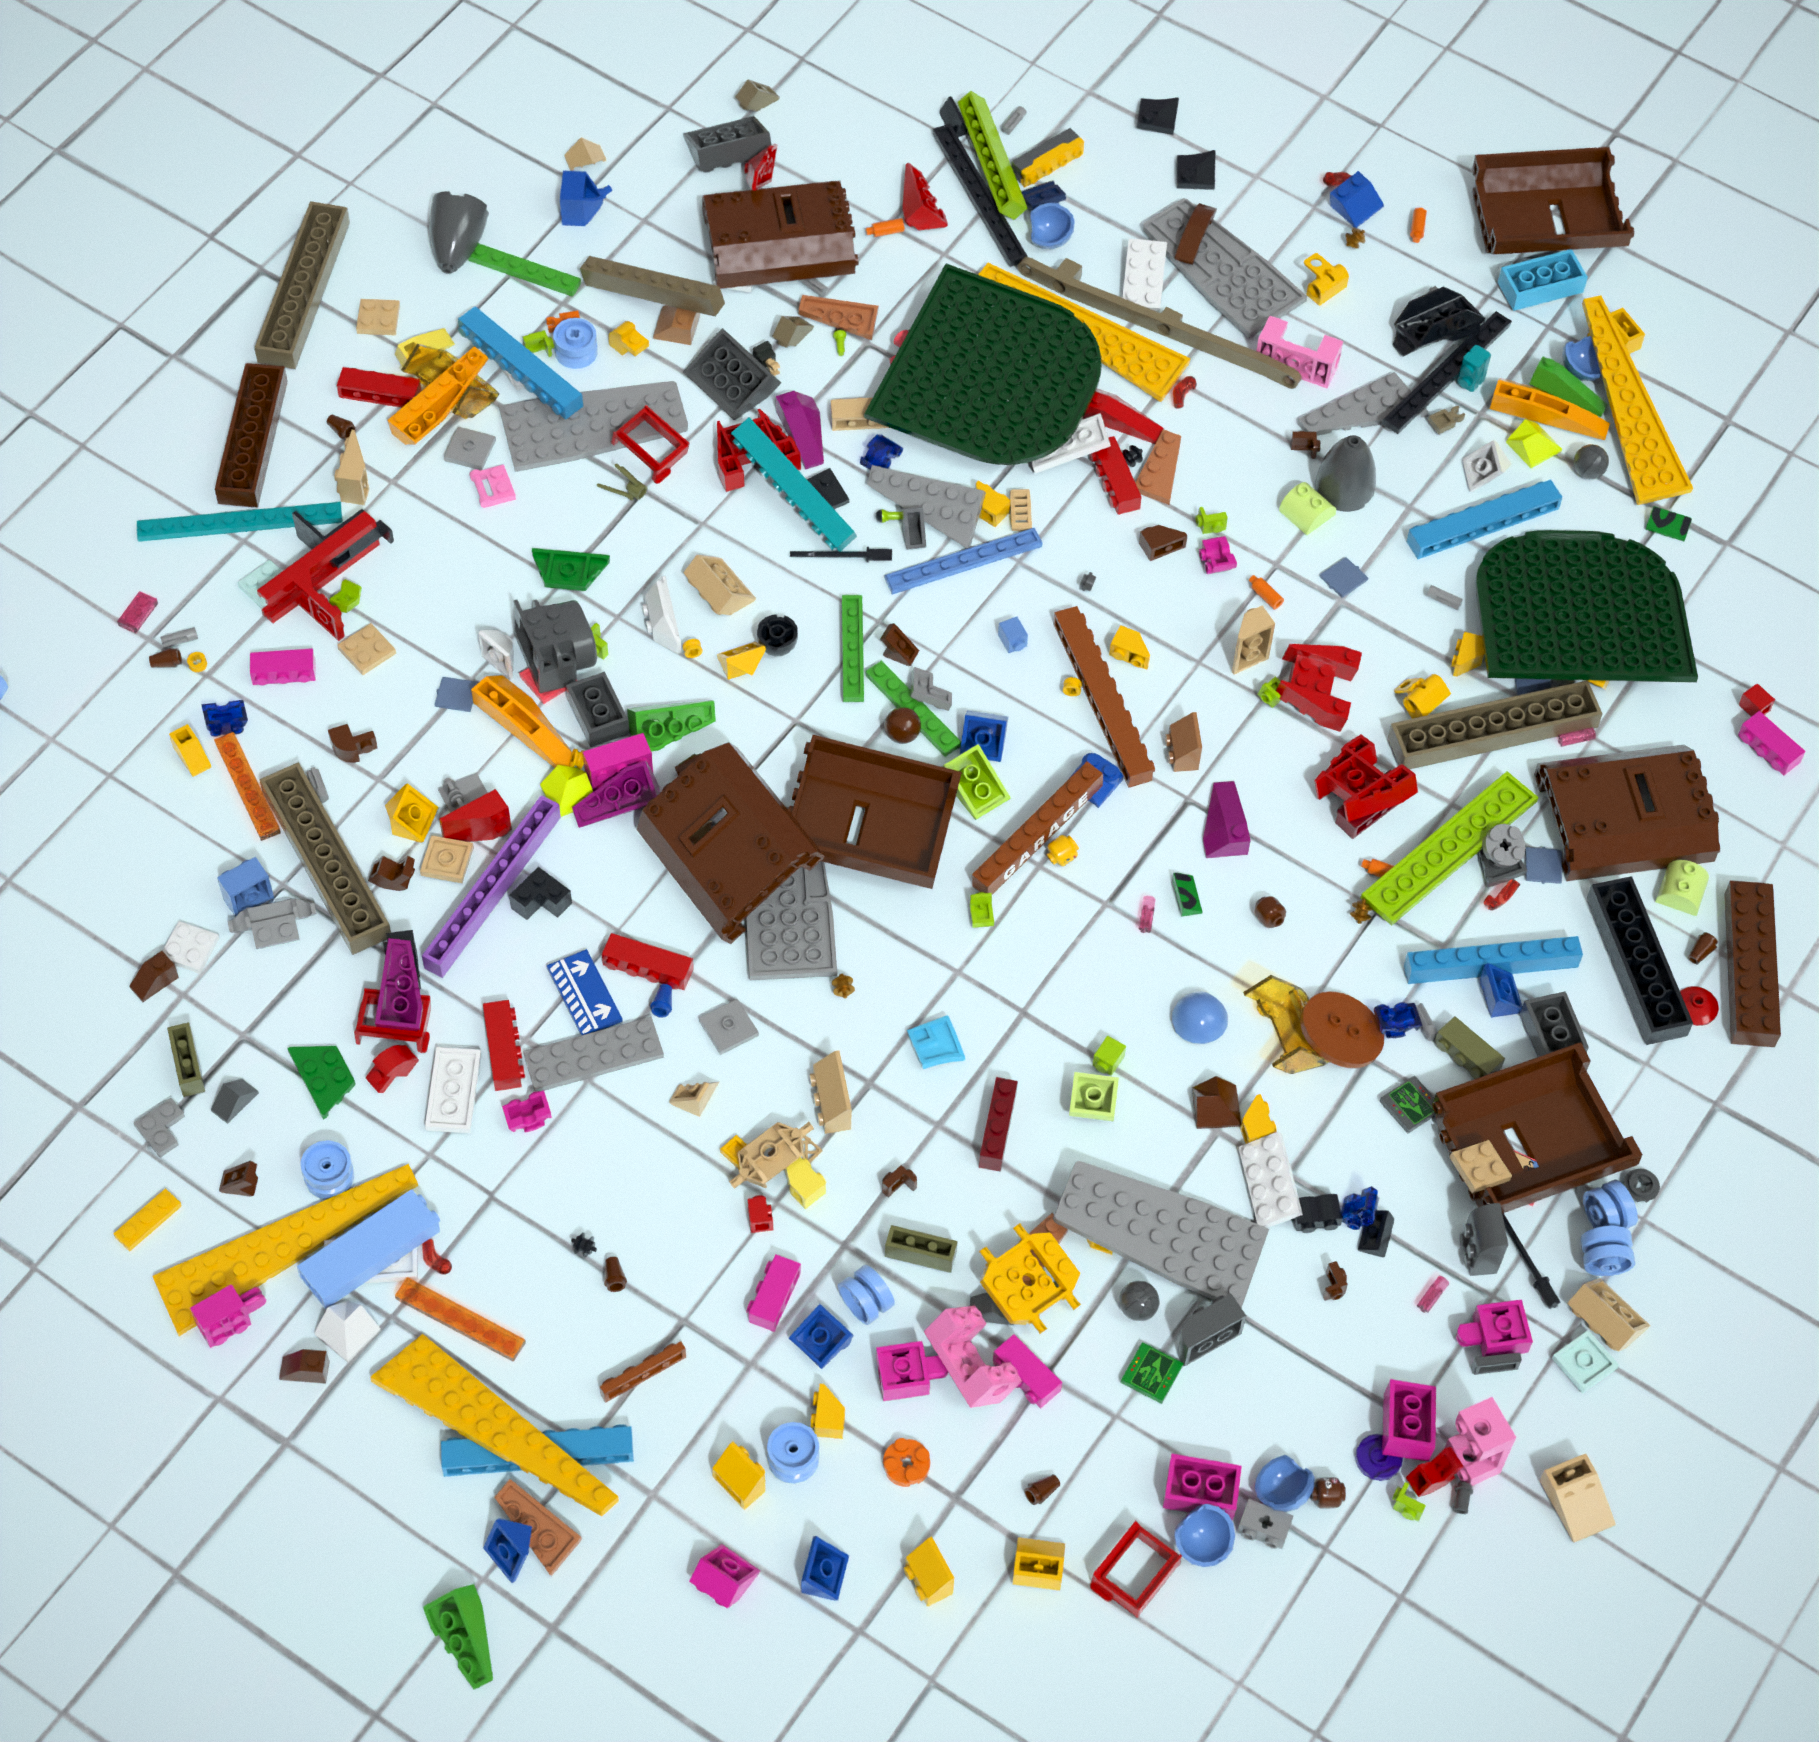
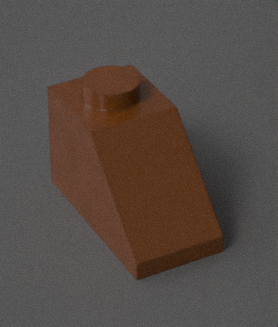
(1161, 541)
(154, 976)
(305, 1366)

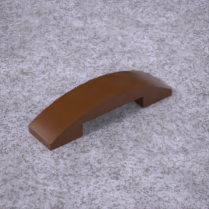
(1194, 233)

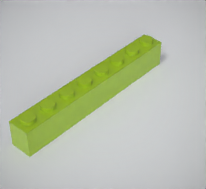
(992, 155)

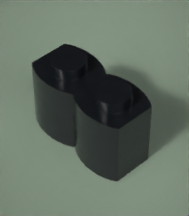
(1319, 1212)

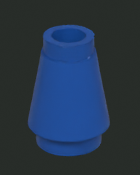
(662, 1002)

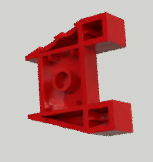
(732, 459)
(1313, 679)
(1361, 783)

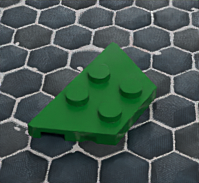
(568, 568)
(323, 1075)

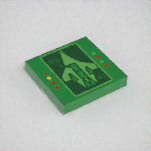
(1152, 1373)

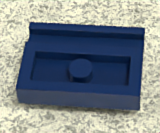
(1043, 194)

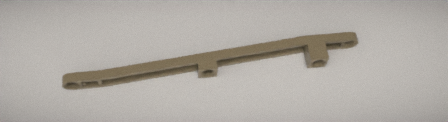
(1169, 323)

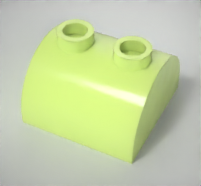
(1306, 508)
(1683, 886)
(1094, 1096)

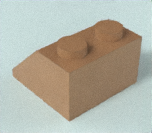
(676, 325)
(1184, 744)

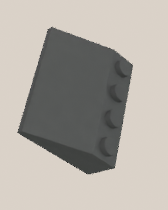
(727, 143)
(731, 375)

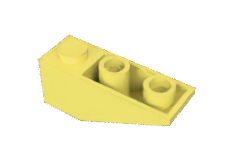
(437, 339)
(804, 1182)

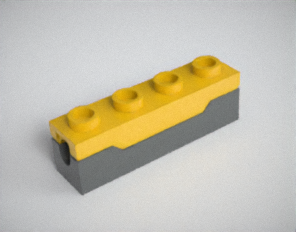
(1048, 157)

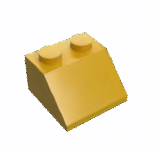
(929, 1572)

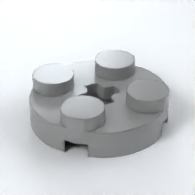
(1497, 854)

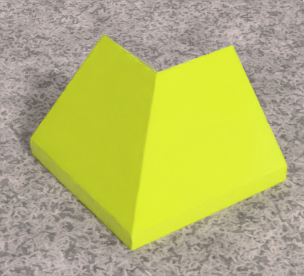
(1532, 443)
(566, 787)

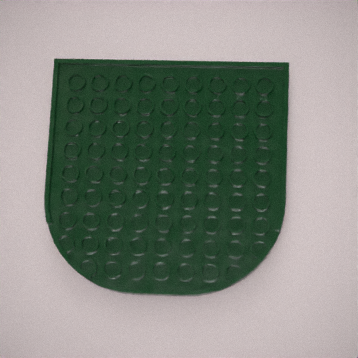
(990, 372)
(1582, 610)

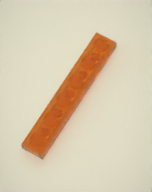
(247, 786)
(460, 1319)

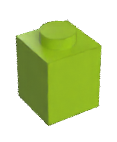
(1109, 1056)

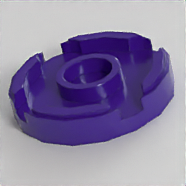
(1374, 1463)

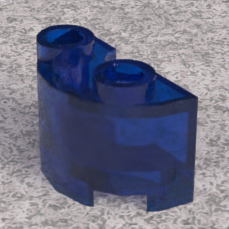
(881, 452)
(225, 718)
(1397, 1020)
(1360, 1209)

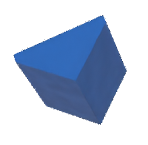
(1500, 991)
(824, 1570)

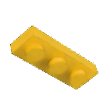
(147, 1220)

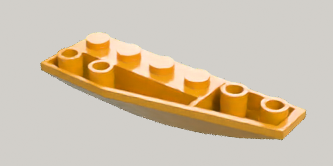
(436, 400)
(1545, 408)
(521, 718)

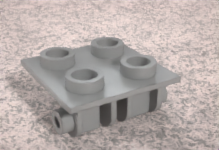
(461, 792)

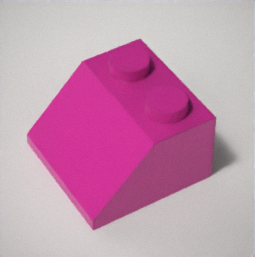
(723, 1576)

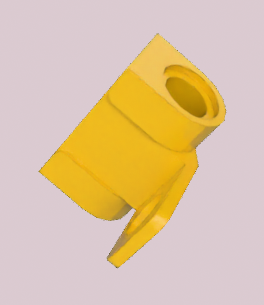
(1328, 281)
(1423, 694)

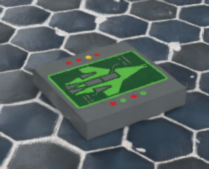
(1409, 1104)

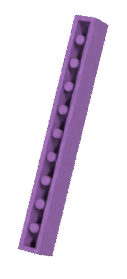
(491, 887)

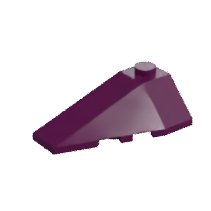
(803, 424)
(619, 795)
(1226, 825)
(399, 992)

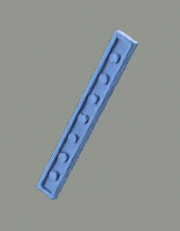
(963, 561)

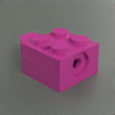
(226, 1313)
(1497, 1329)
(906, 1370)

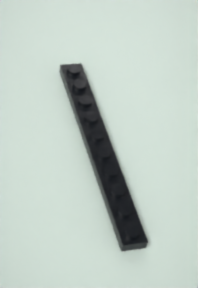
(979, 194)
(1444, 374)

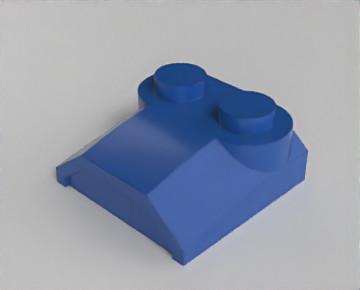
(1111, 777)
(821, 1336)

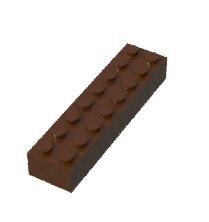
(251, 435)
(1752, 964)

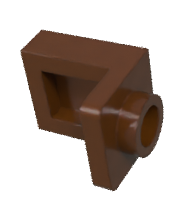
(1306, 441)
(895, 1180)
(1338, 1281)

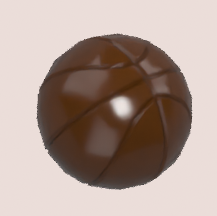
(902, 725)

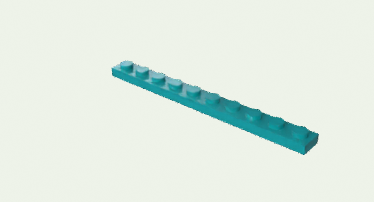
(237, 521)

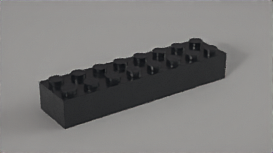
(1639, 960)

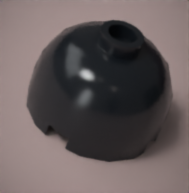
(777, 635)

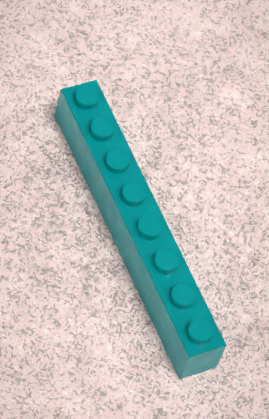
(794, 485)

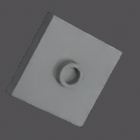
(469, 448)
(728, 1026)

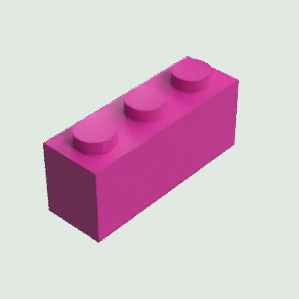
(282, 666)
(1771, 743)
(774, 1292)
(1037, 1379)

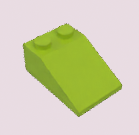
(979, 784)

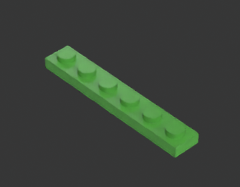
(525, 270)
(852, 648)
(899, 695)

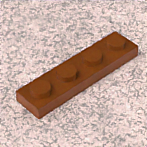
(637, 1374)

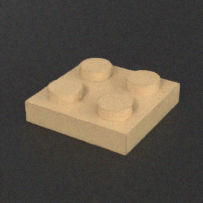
(378, 317)
(366, 649)
(446, 859)
(1480, 1166)

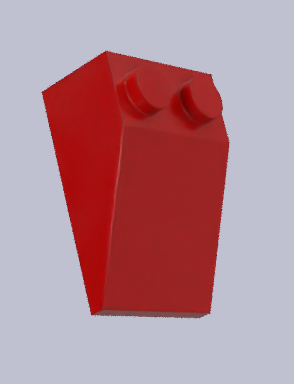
(478, 820)

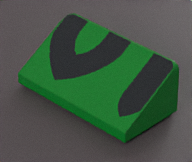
(1669, 523)
(1186, 894)

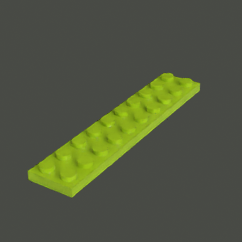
(1447, 848)

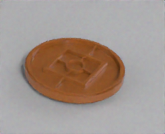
(1341, 1030)

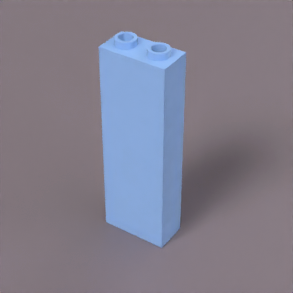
(369, 1248)

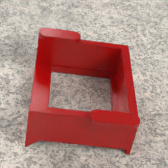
(662, 469)
(420, 1036)
(1109, 1591)

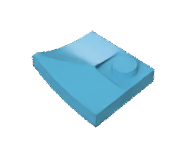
(936, 1043)

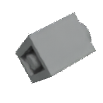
(1258, 1514)

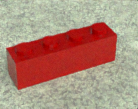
(377, 387)
(1116, 478)
(647, 962)
(502, 1045)

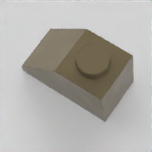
(756, 96)
(791, 330)

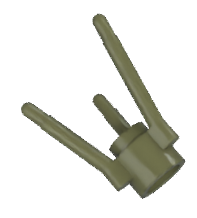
(635, 488)

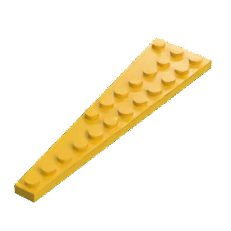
(1121, 349)
(1646, 447)
(274, 1248)
(449, 1392)

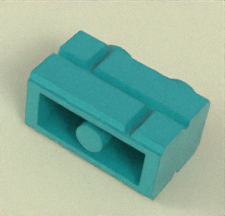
(1474, 368)

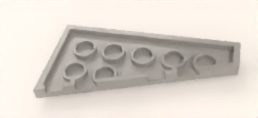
(1360, 408)
(945, 505)

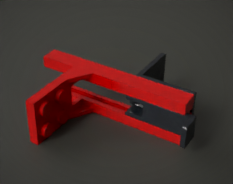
(326, 560)

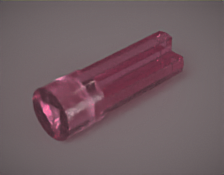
(1577, 737)
(1147, 913)
(1433, 1294)

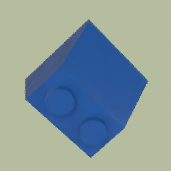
(1356, 199)
(987, 731)

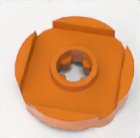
(904, 1449)

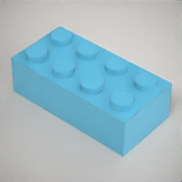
(1542, 279)

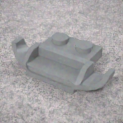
(272, 922)

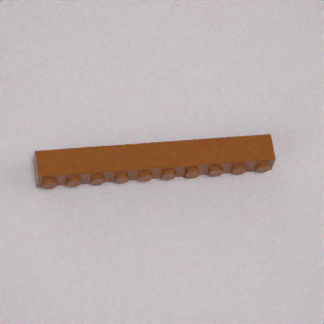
(1103, 696)

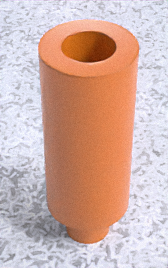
(1418, 224)
(885, 227)
(1266, 592)
(1376, 867)

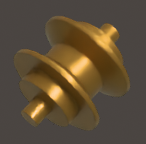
(1354, 238)
(1361, 911)
(843, 986)

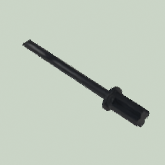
(870, 554)
(1542, 1283)

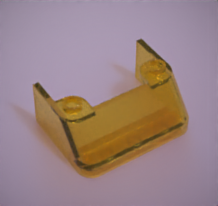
(430, 363)
(1283, 1005)

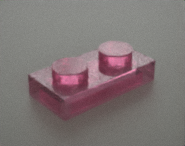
(137, 612)

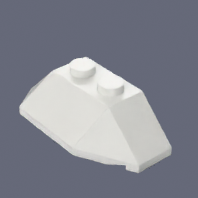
(661, 616)

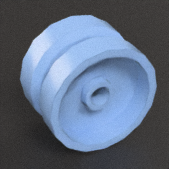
(575, 343)
(327, 1169)
(1610, 1206)
(1607, 1251)
(866, 1294)
(793, 1452)

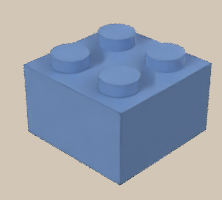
(245, 886)

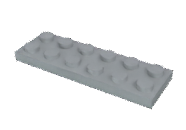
(593, 1054)

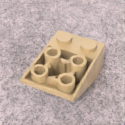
(352, 473)
(1578, 1497)

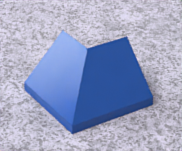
(508, 1546)

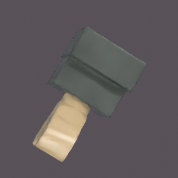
(767, 357)

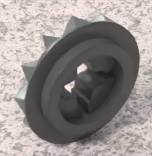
(1646, 1178)

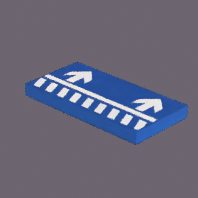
(584, 993)

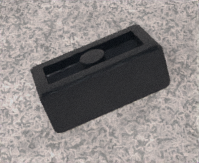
(951, 115)
(1377, 1236)

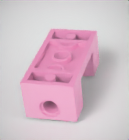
(1314, 366)
(977, 1382)
(1484, 1438)

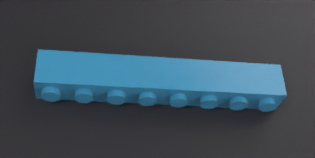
(520, 363)
(1484, 519)
(1511, 957)
(585, 1446)

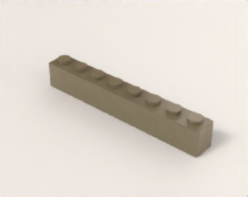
(652, 286)

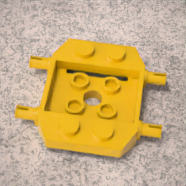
(1006, 1287)

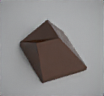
(1216, 1104)

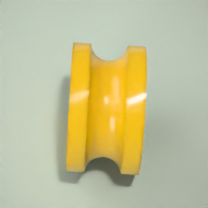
(692, 648)
(197, 656)
(1072, 687)
(577, 759)

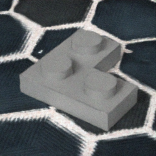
(924, 691)
(155, 1127)

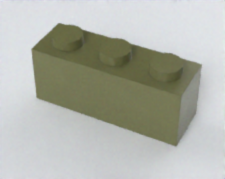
(1468, 1049)
(186, 1059)
(921, 1248)

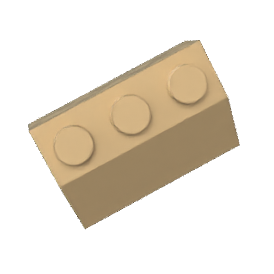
(718, 584)
(1253, 639)
(831, 1094)
(1608, 1314)

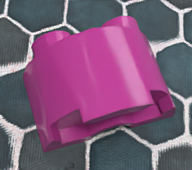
(1217, 555)
(528, 1113)

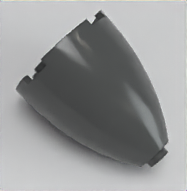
(455, 228)
(1347, 475)

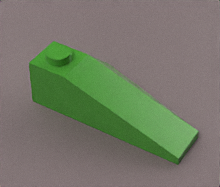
(1561, 383)
(669, 722)
(462, 1627)

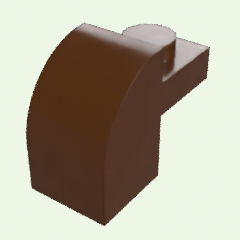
(349, 747)
(391, 874)

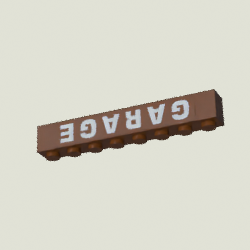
(1037, 829)

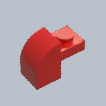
(389, 1064)
(1435, 1474)

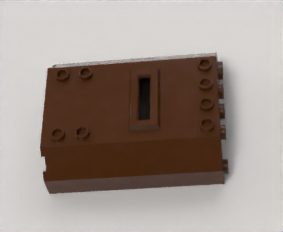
(1516, 196)
(758, 246)
(903, 802)
(1606, 820)
(742, 853)
(1554, 1117)

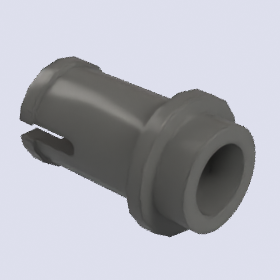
(1462, 1498)

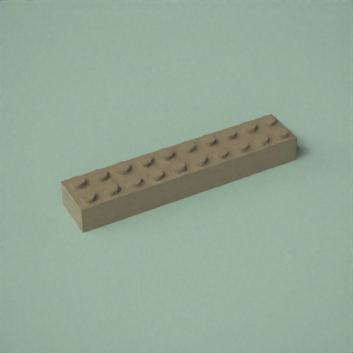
(302, 285)
(1494, 725)
(325, 858)

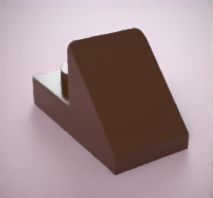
(898, 646)
(240, 1180)

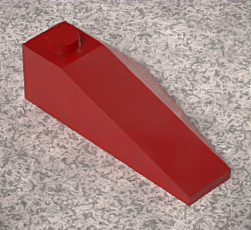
(761, 168)
(919, 203)
(1123, 417)

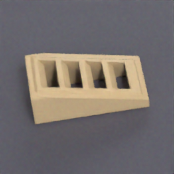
(1020, 497)

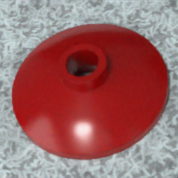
(1700, 1013)

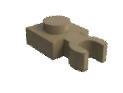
(1444, 421)

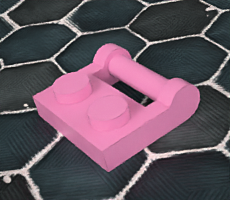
(498, 482)

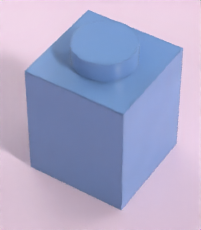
(1013, 635)

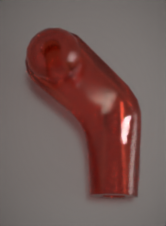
(1334, 179)
(1182, 389)
(1503, 896)
(433, 1260)

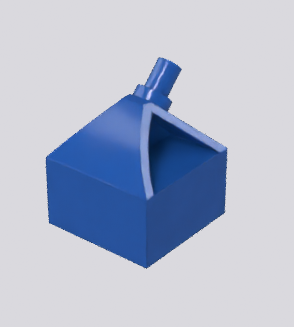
(580, 198)

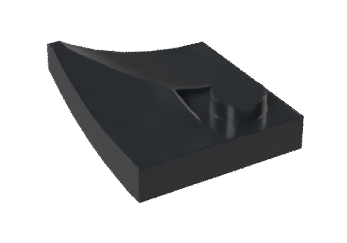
(1158, 115)
(1196, 171)
(830, 488)

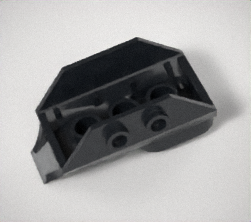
(1434, 318)

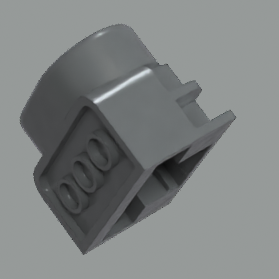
(554, 642)

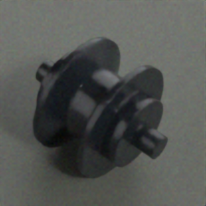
(1132, 455)
(584, 1245)

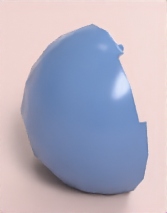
(1051, 225)
(1581, 359)
(1199, 1018)
(1284, 1484)
(1205, 1536)

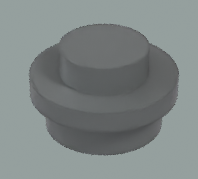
(1087, 581)

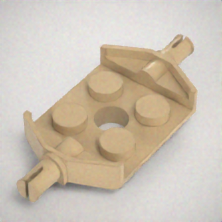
(760, 1168)

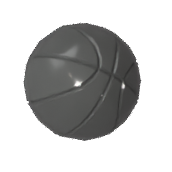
(1591, 461)
(1139, 1300)

